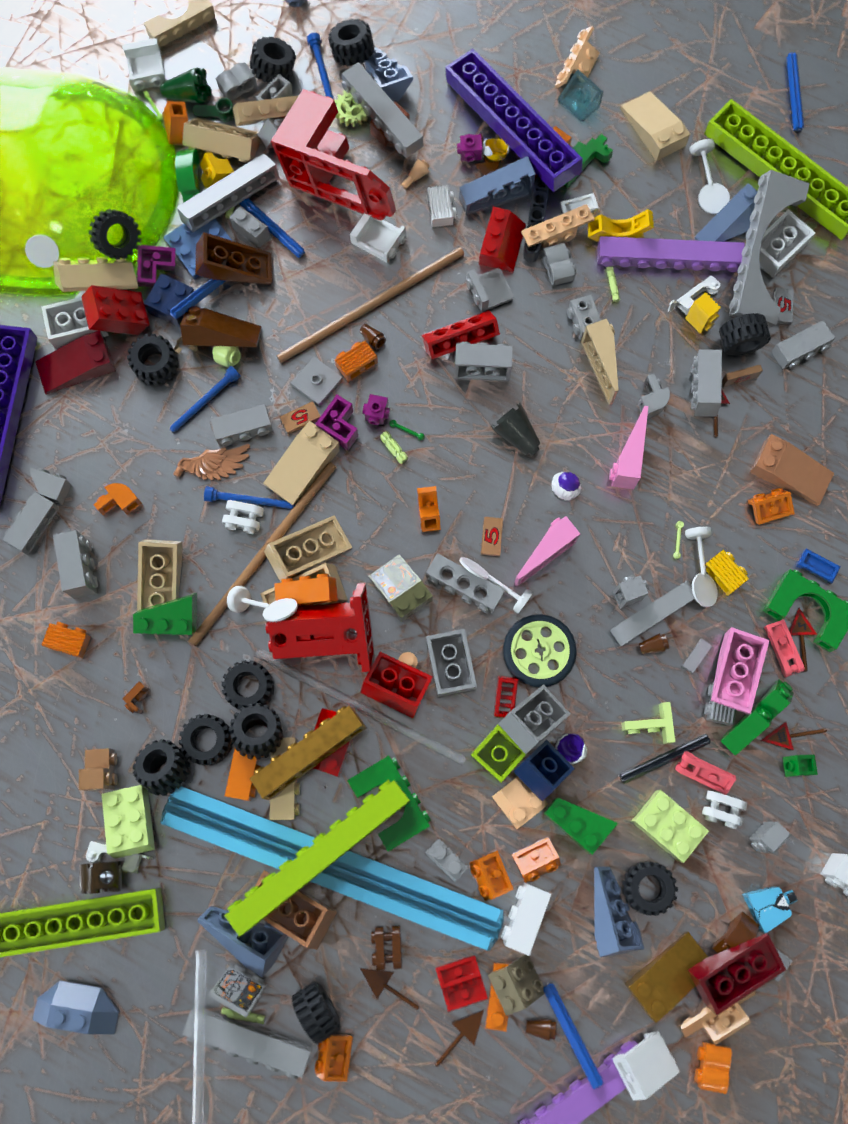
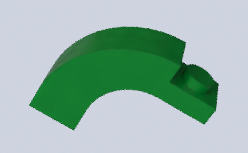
(186, 170)

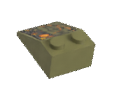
(401, 588)

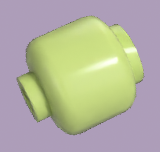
(226, 355)

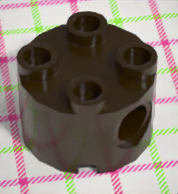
(99, 876)

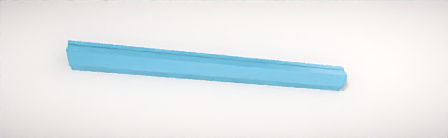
(349, 875)

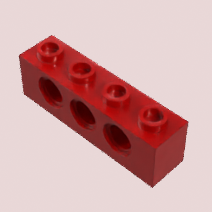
(468, 330)

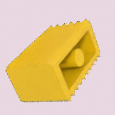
(703, 313)
(726, 572)

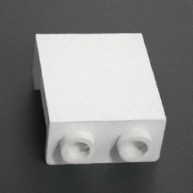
(144, 64)
(378, 237)
(646, 1066)

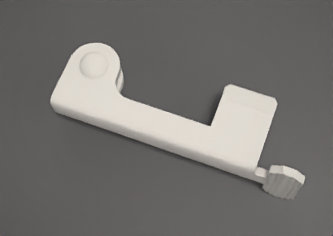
(685, 302)
(130, 864)

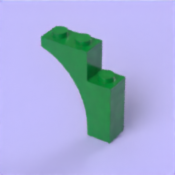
(761, 716)

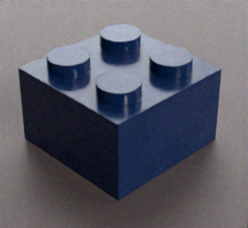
(166, 295)
(544, 770)

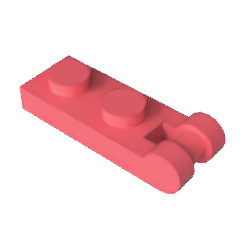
(784, 648)
(705, 773)

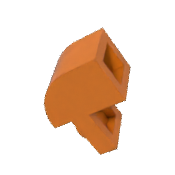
(120, 495)
(428, 509)

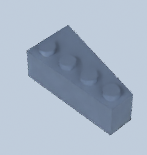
(498, 187)

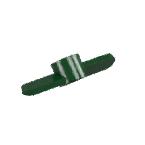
(215, 110)

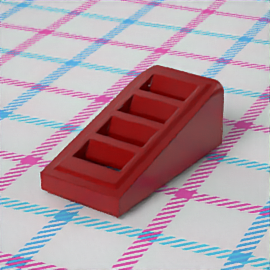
(511, 680)

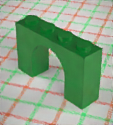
(835, 610)
(412, 820)

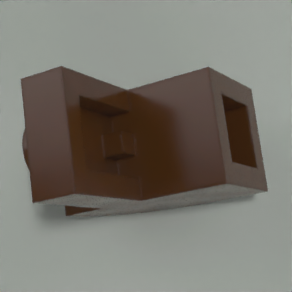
(739, 931)

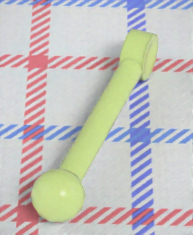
(160, 115)
(679, 525)

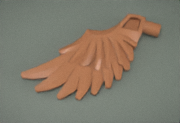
(213, 463)

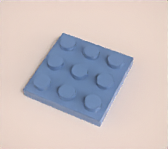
(185, 242)

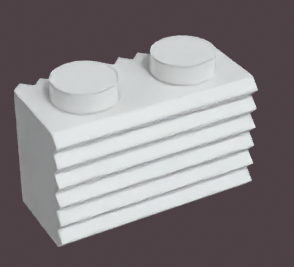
(440, 206)

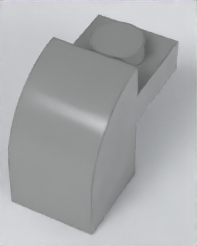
(656, 398)

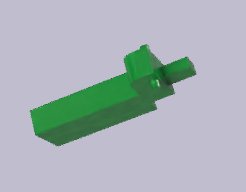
(592, 149)

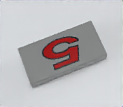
(784, 298)

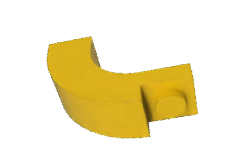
(631, 228)

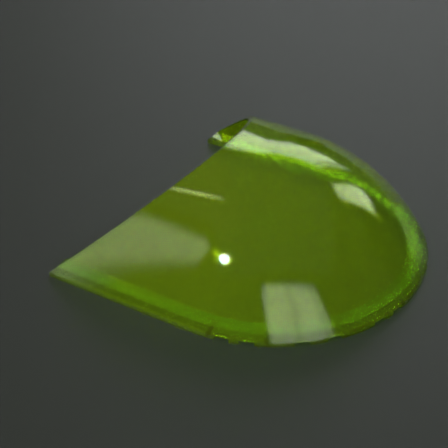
(64, 158)

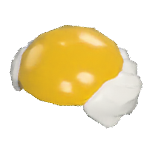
(495, 149)

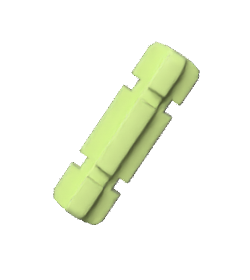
(393, 446)

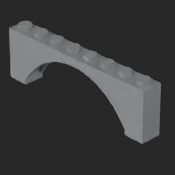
(750, 292)

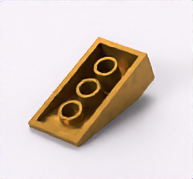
(666, 977)

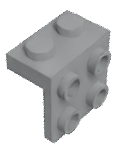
(489, 288)

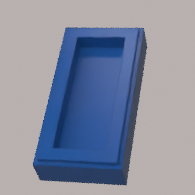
(818, 566)

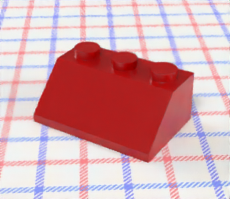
(502, 240)
(396, 684)
(334, 763)

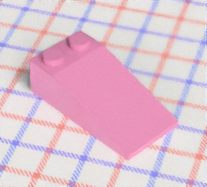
(627, 469)
(556, 541)
(739, 670)

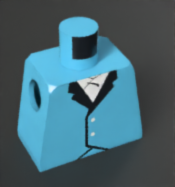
(769, 906)

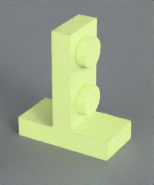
(654, 725)

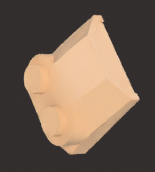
(518, 802)

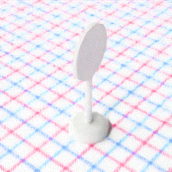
(713, 195)
(42, 252)
(477, 570)
(703, 585)
(240, 599)

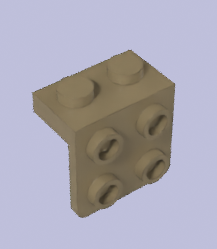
(517, 985)

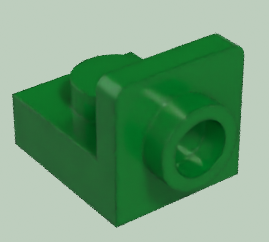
(800, 765)

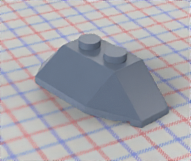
(77, 1009)

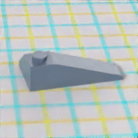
(388, 74)
(731, 219)
(613, 926)
(254, 949)

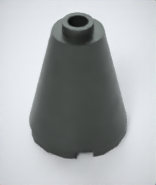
(518, 431)

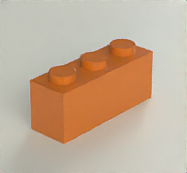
(308, 590)
(239, 782)

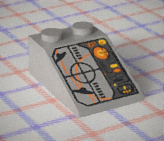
(239, 989)

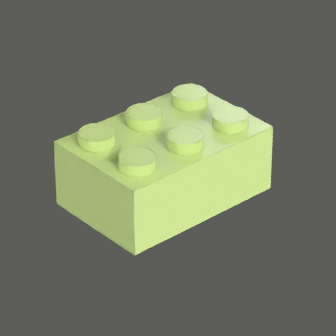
(127, 822)
(670, 826)

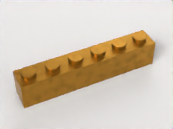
(307, 753)

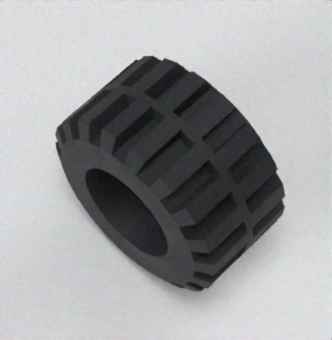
(351, 42)
(272, 58)
(128, 241)
(745, 334)
(143, 349)
(243, 669)
(251, 717)
(190, 733)
(150, 761)
(667, 888)
(316, 1012)

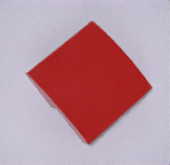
(461, 983)

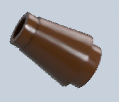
(372, 336)
(654, 644)
(542, 1028)

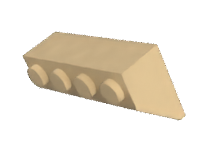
(221, 139)
(100, 272)

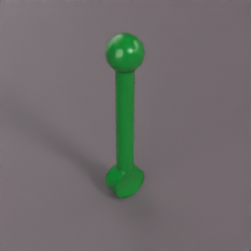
(393, 423)

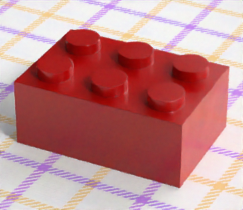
(114, 310)

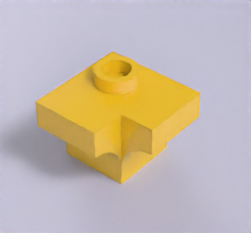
(214, 169)

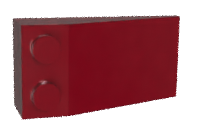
(75, 363)
(736, 972)

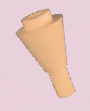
(419, 170)

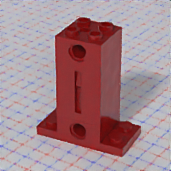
(326, 631)

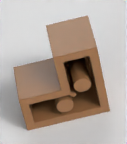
(98, 770)

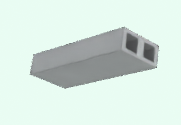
(696, 656)

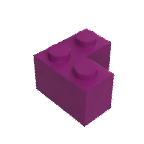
(152, 259)
(335, 423)

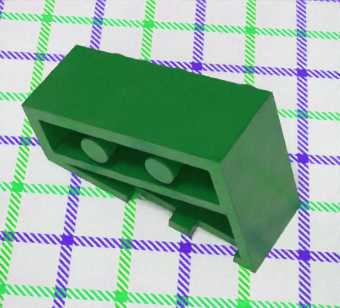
(171, 617)
(580, 824)

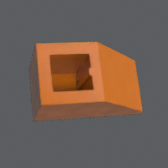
(174, 119)

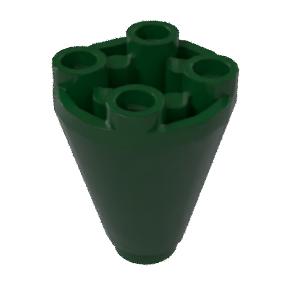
(188, 87)

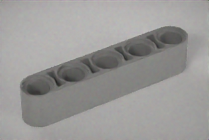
(653, 613)

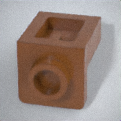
(136, 694)

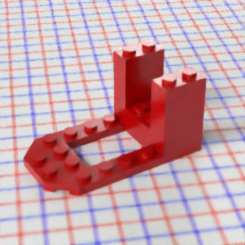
(314, 154)

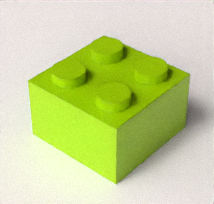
(498, 753)

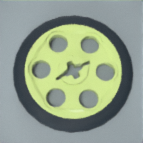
(559, 633)

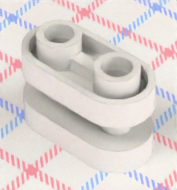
(248, 525)
(713, 814)

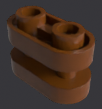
(378, 938)

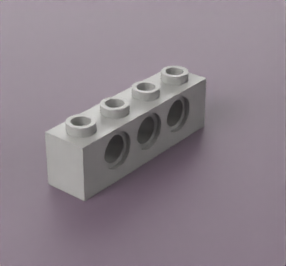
(441, 564)

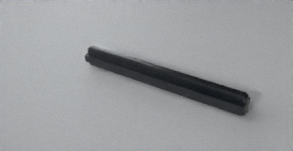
(664, 759)

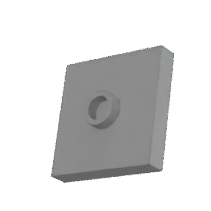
(316, 381)

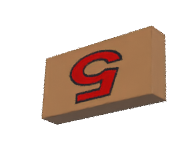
(741, 375)
(300, 417)
(491, 536)

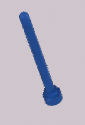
(314, 41)
(230, 376)
(212, 494)

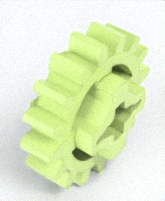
(352, 111)

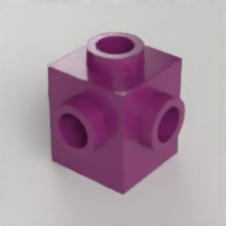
(470, 147)
(376, 409)

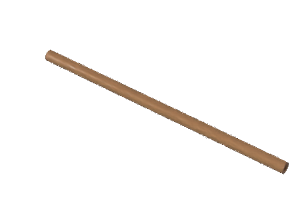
(371, 304)
(260, 556)

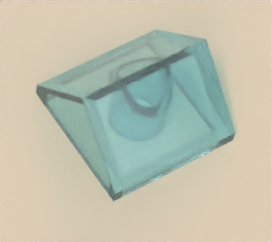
(581, 96)

